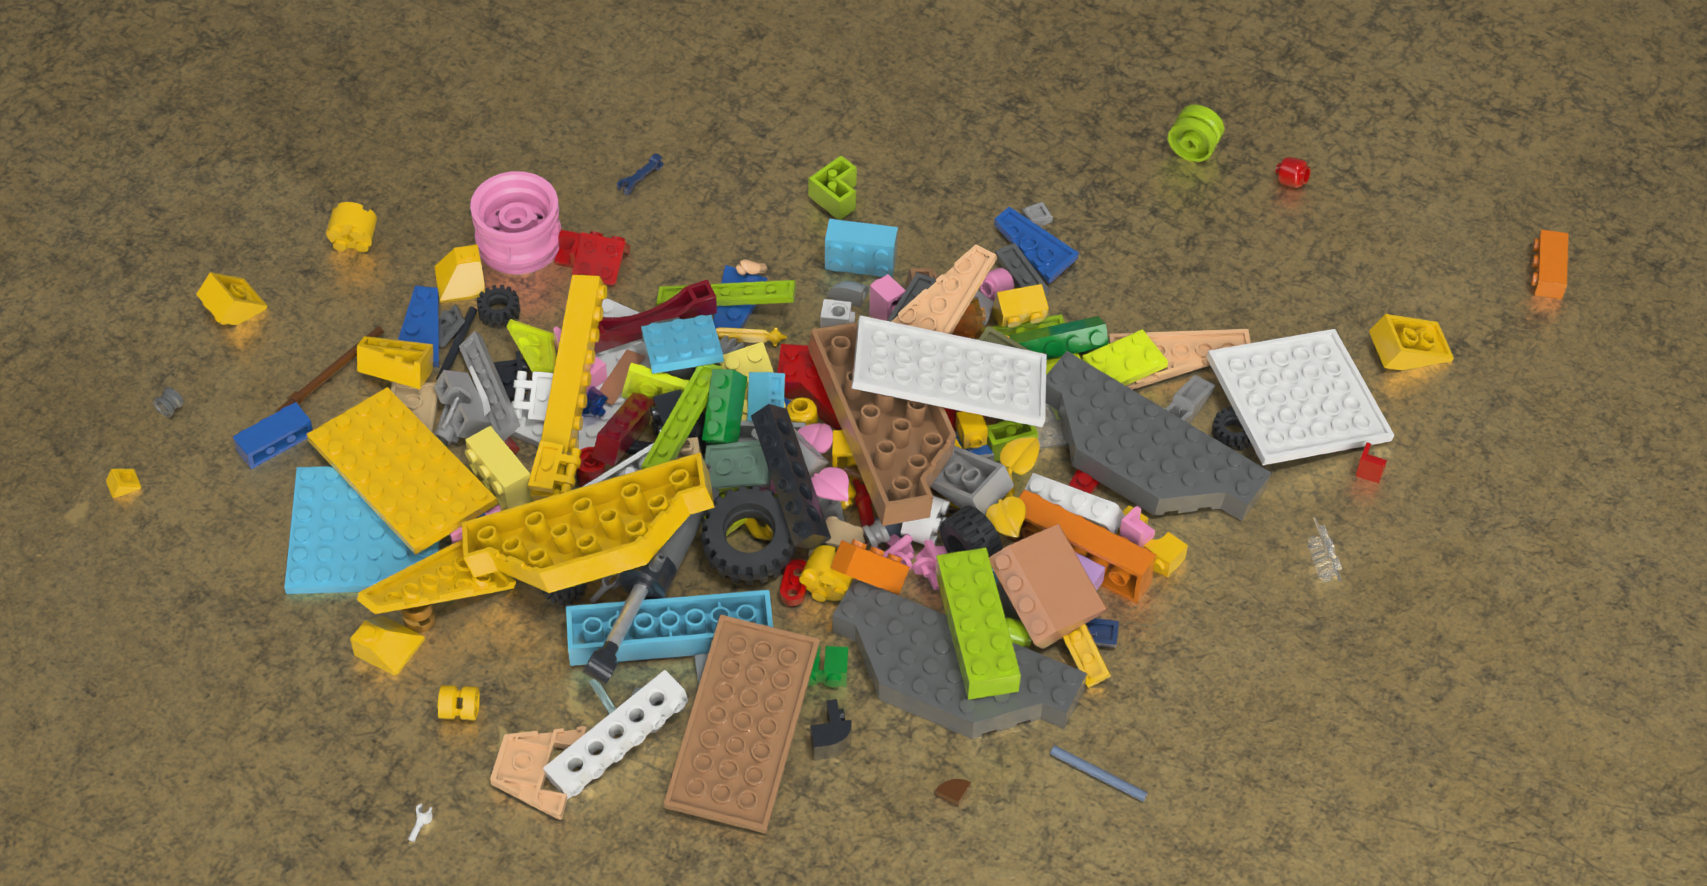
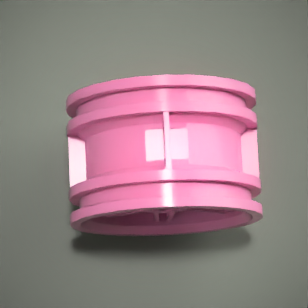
(516, 222)

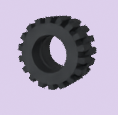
(969, 531)

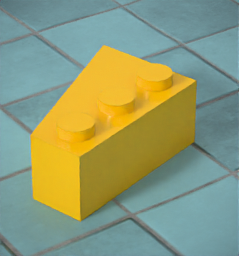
(395, 360)

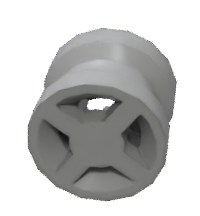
(876, 533)

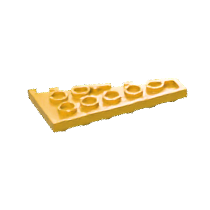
(431, 581)

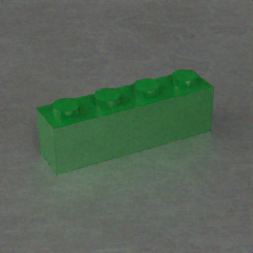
(1069, 336)

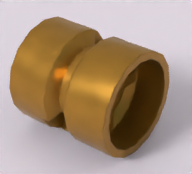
(419, 618)

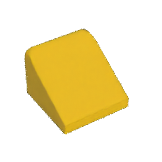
(122, 482)

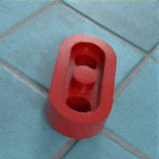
(792, 585)

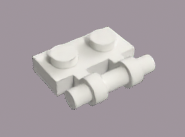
(540, 391)

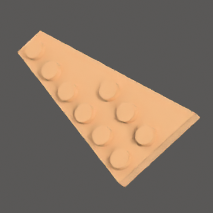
(949, 297)

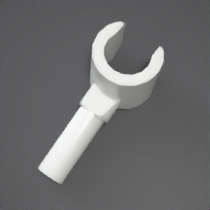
(422, 818)

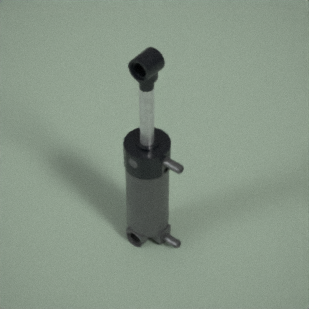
(643, 584)

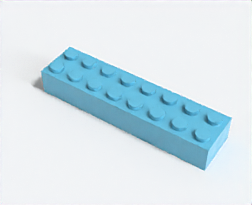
(662, 625)

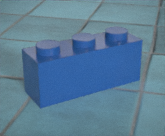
(272, 435)

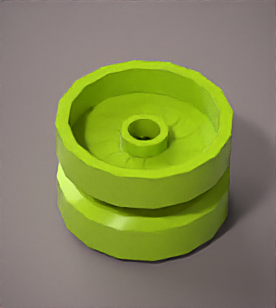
(1195, 133)

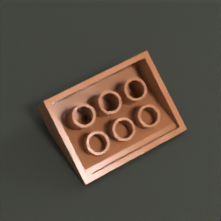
(1047, 585)

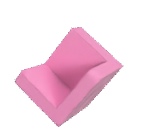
(1135, 529)

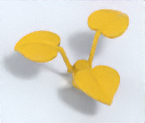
(1010, 511)

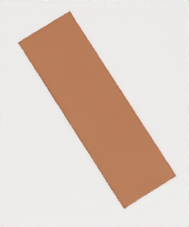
(615, 382)

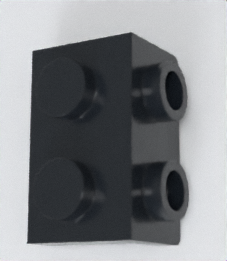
(508, 373)

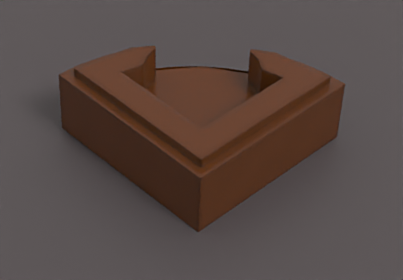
(953, 790)

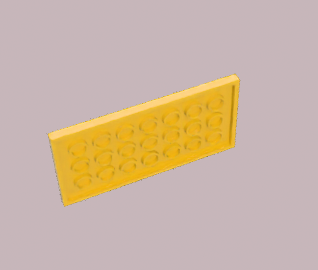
(401, 470)

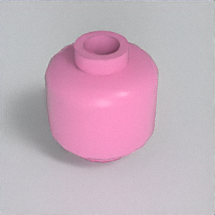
(996, 281)

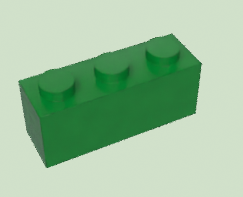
(724, 407)

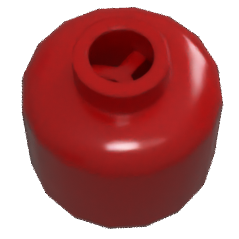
(1293, 172)

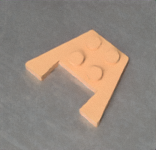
(521, 765)

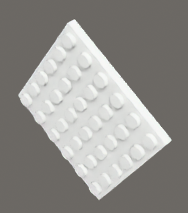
(1299, 396)

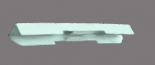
(597, 687)

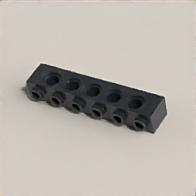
(790, 477)

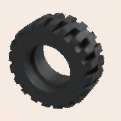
(738, 564)

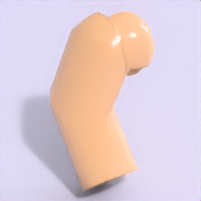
(751, 267)

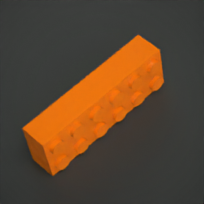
(1131, 563)

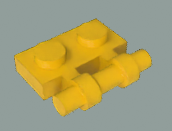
(547, 466)

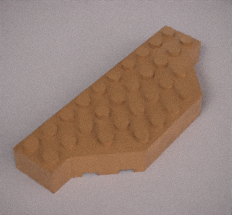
(892, 439)

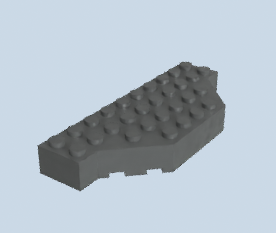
(1146, 449)
(917, 667)

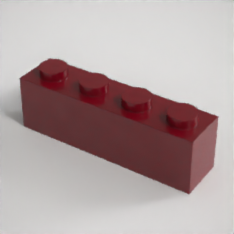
(623, 429)

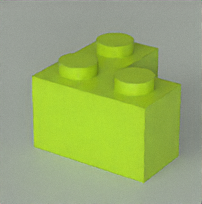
(834, 187)
(1007, 431)

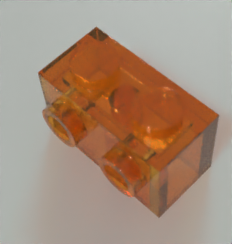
(971, 321)

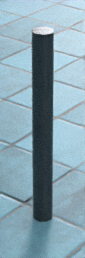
(458, 340)

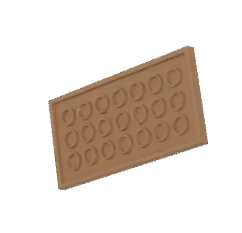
(742, 724)

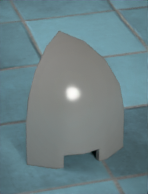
(849, 292)

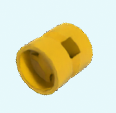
(449, 702)

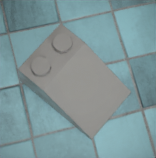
(972, 480)

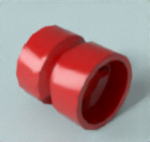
(589, 467)

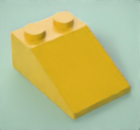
(1409, 342)

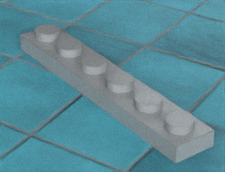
(502, 413)

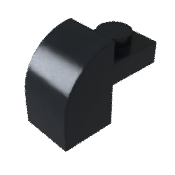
(831, 738)

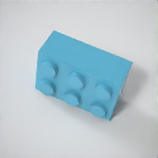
(860, 248)

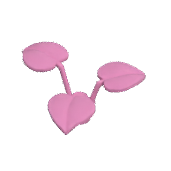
(831, 482)

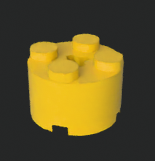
(351, 227)
(821, 579)

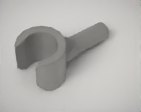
(605, 581)

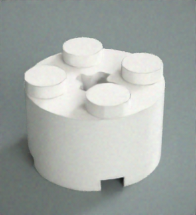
(927, 528)

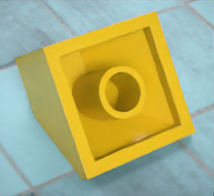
(460, 275)
(385, 644)

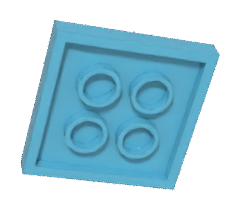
(682, 344)

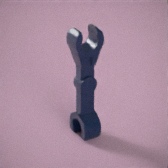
(630, 182)

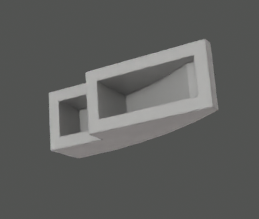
(1190, 398)

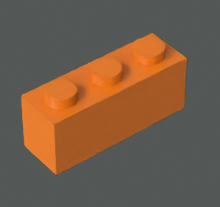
(1550, 264)
(870, 566)

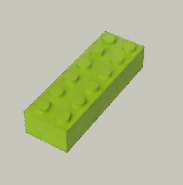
(977, 623)

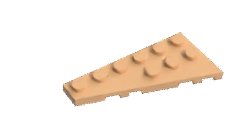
(1186, 350)

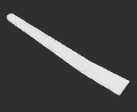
(486, 407)

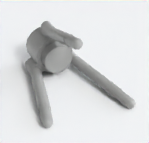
(444, 430)

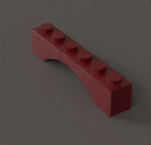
(688, 303)

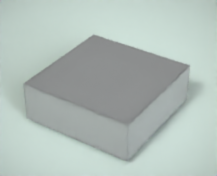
(1038, 214)

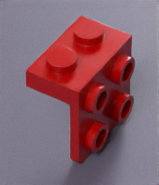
(600, 256)

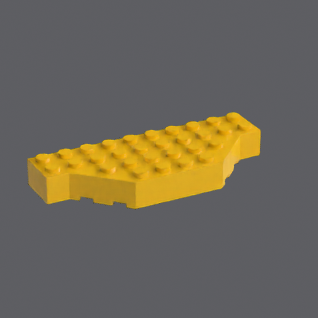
(590, 528)

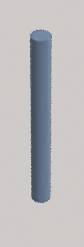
(1099, 773)

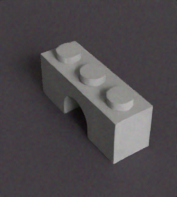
(469, 415)

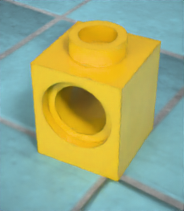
(971, 429)

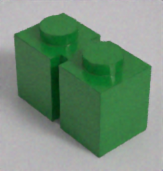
(834, 667)

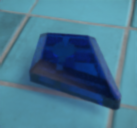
(595, 403)

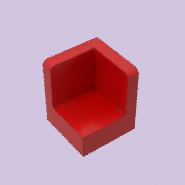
(567, 248)
(1370, 466)

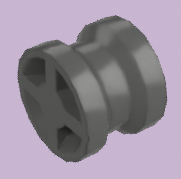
(168, 402)

